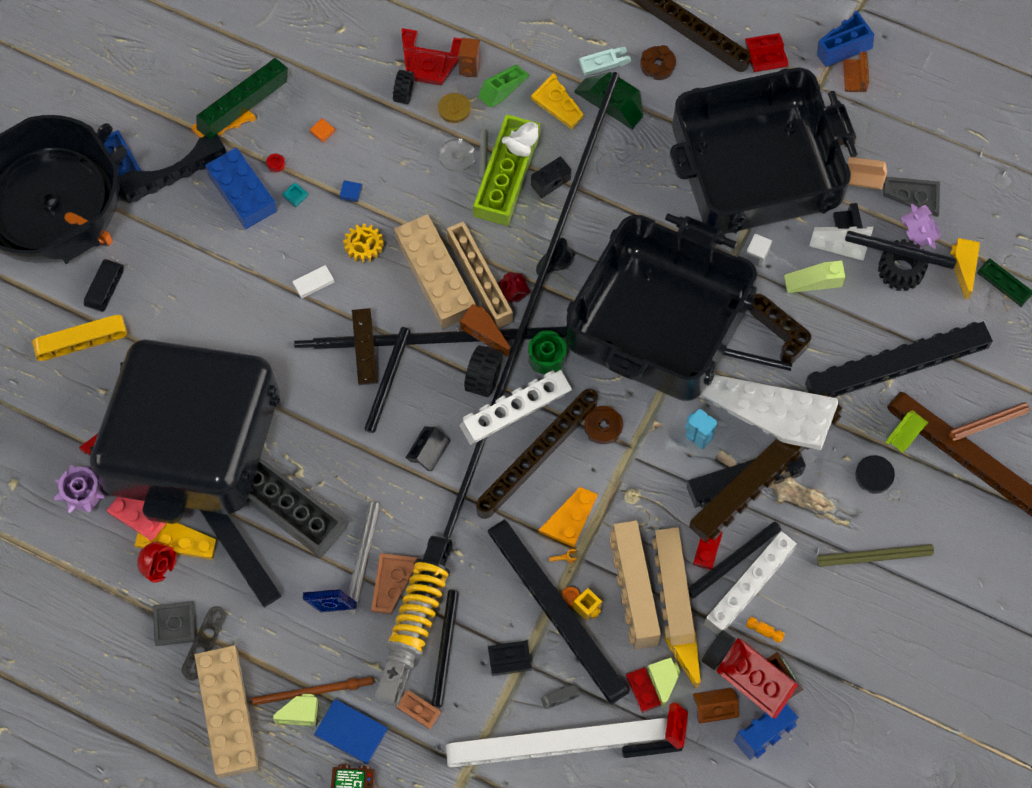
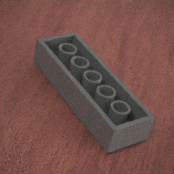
(294, 510)

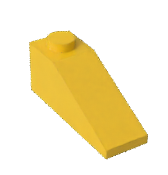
(966, 257)
(688, 659)

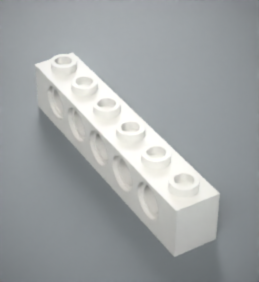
(475, 432)
(750, 583)

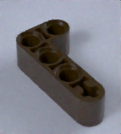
(763, 308)

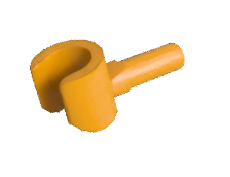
(564, 557)

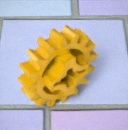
(363, 235)

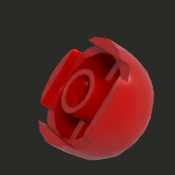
(156, 560)

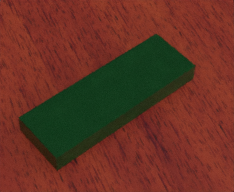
(1005, 282)

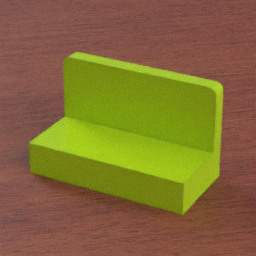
(907, 431)

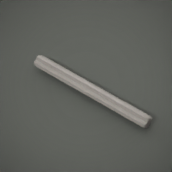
(363, 552)

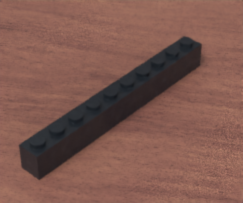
(900, 361)

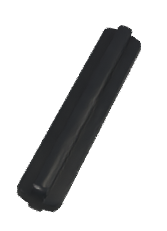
(648, 749)

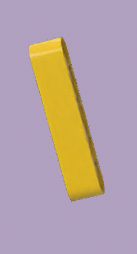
(79, 337)

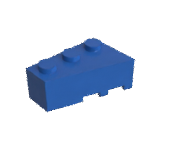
(845, 41)
(765, 731)

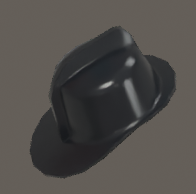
(561, 257)

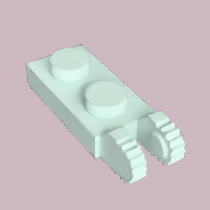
(603, 61)

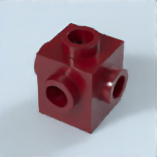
(514, 287)

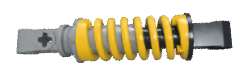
(413, 618)

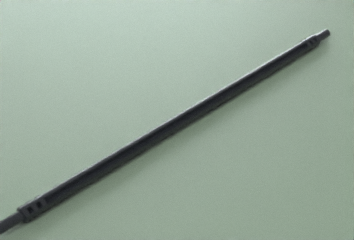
(420, 338)

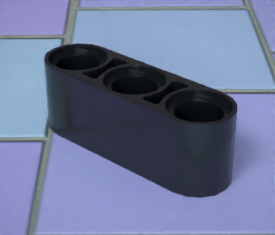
(103, 285)

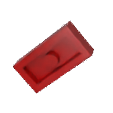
(706, 553)
(643, 690)
(676, 725)

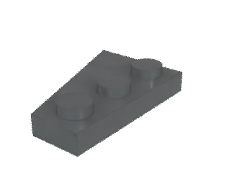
(914, 191)

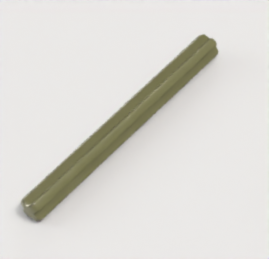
(875, 555)

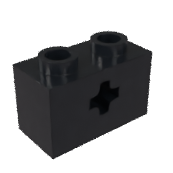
(550, 177)

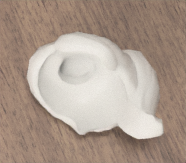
(521, 140)

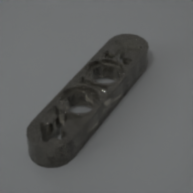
(204, 643)

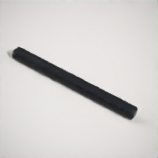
(900, 249)
(387, 380)
(734, 559)
(445, 648)

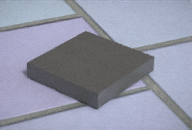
(174, 623)

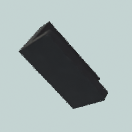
(848, 218)
(428, 447)

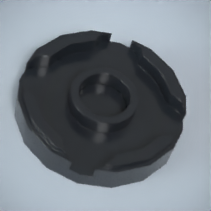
(875, 474)

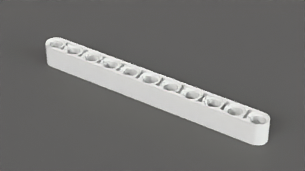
(555, 742)

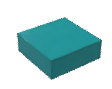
(295, 194)

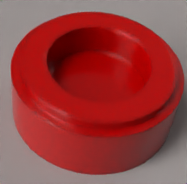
(275, 162)

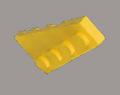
(183, 540)

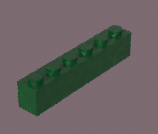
(241, 98)

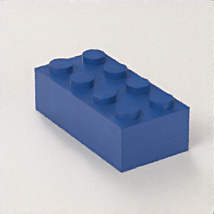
(241, 188)

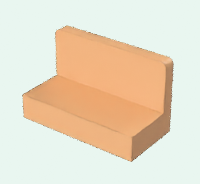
(867, 173)

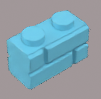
(700, 428)

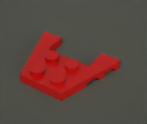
(428, 64)

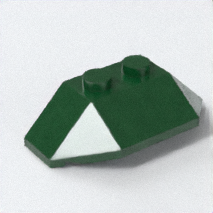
(624, 103)

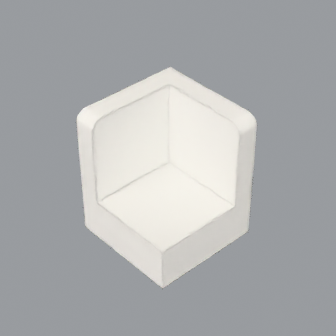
(759, 247)

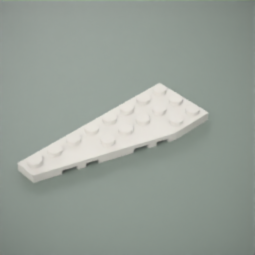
(785, 413)

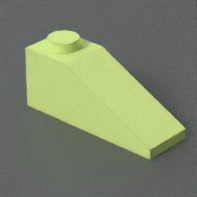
(816, 277)

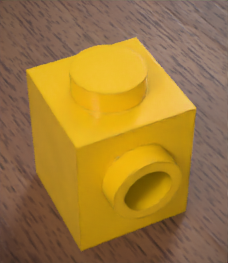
(587, 605)

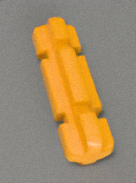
(765, 629)

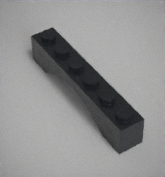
(141, 183)

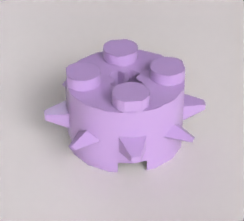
(921, 226)
(81, 499)

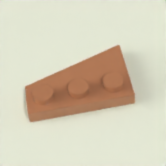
(391, 580)

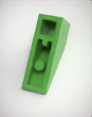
(502, 85)

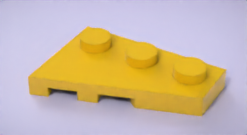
(556, 101)

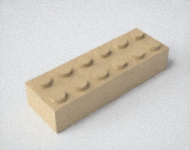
(434, 270)
(635, 585)
(226, 712)

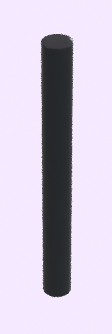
(758, 359)

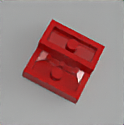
(766, 52)

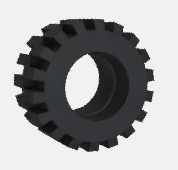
(901, 278)
(483, 371)

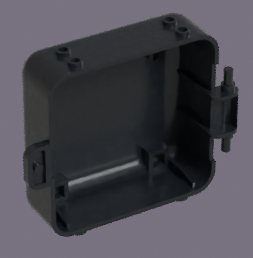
(762, 149)
(662, 304)
(185, 428)

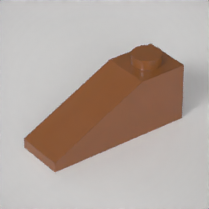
(482, 327)

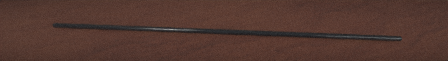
(533, 298)

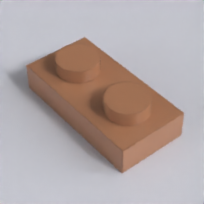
(418, 709)

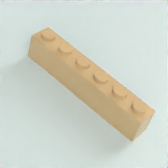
(479, 274)
(674, 585)

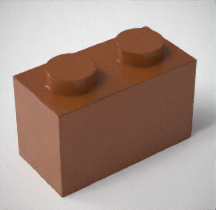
(469, 57)

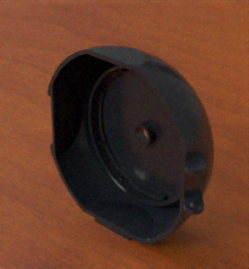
(60, 161)

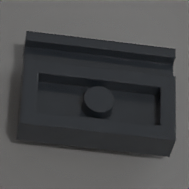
(509, 658)

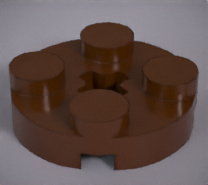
(660, 53)
(611, 418)

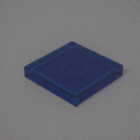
(330, 600)

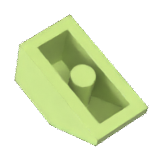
(664, 678)
(299, 711)

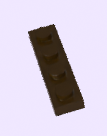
(364, 346)

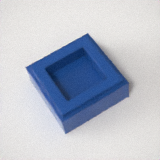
(350, 191)

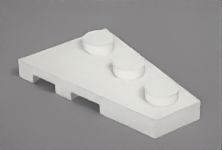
(833, 240)

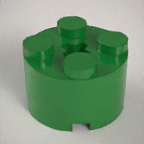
(547, 342)

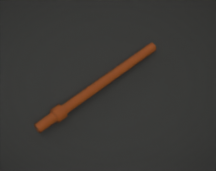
(351, 684)

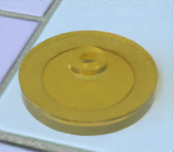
(454, 107)

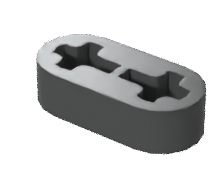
(560, 696)

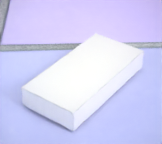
(313, 281)

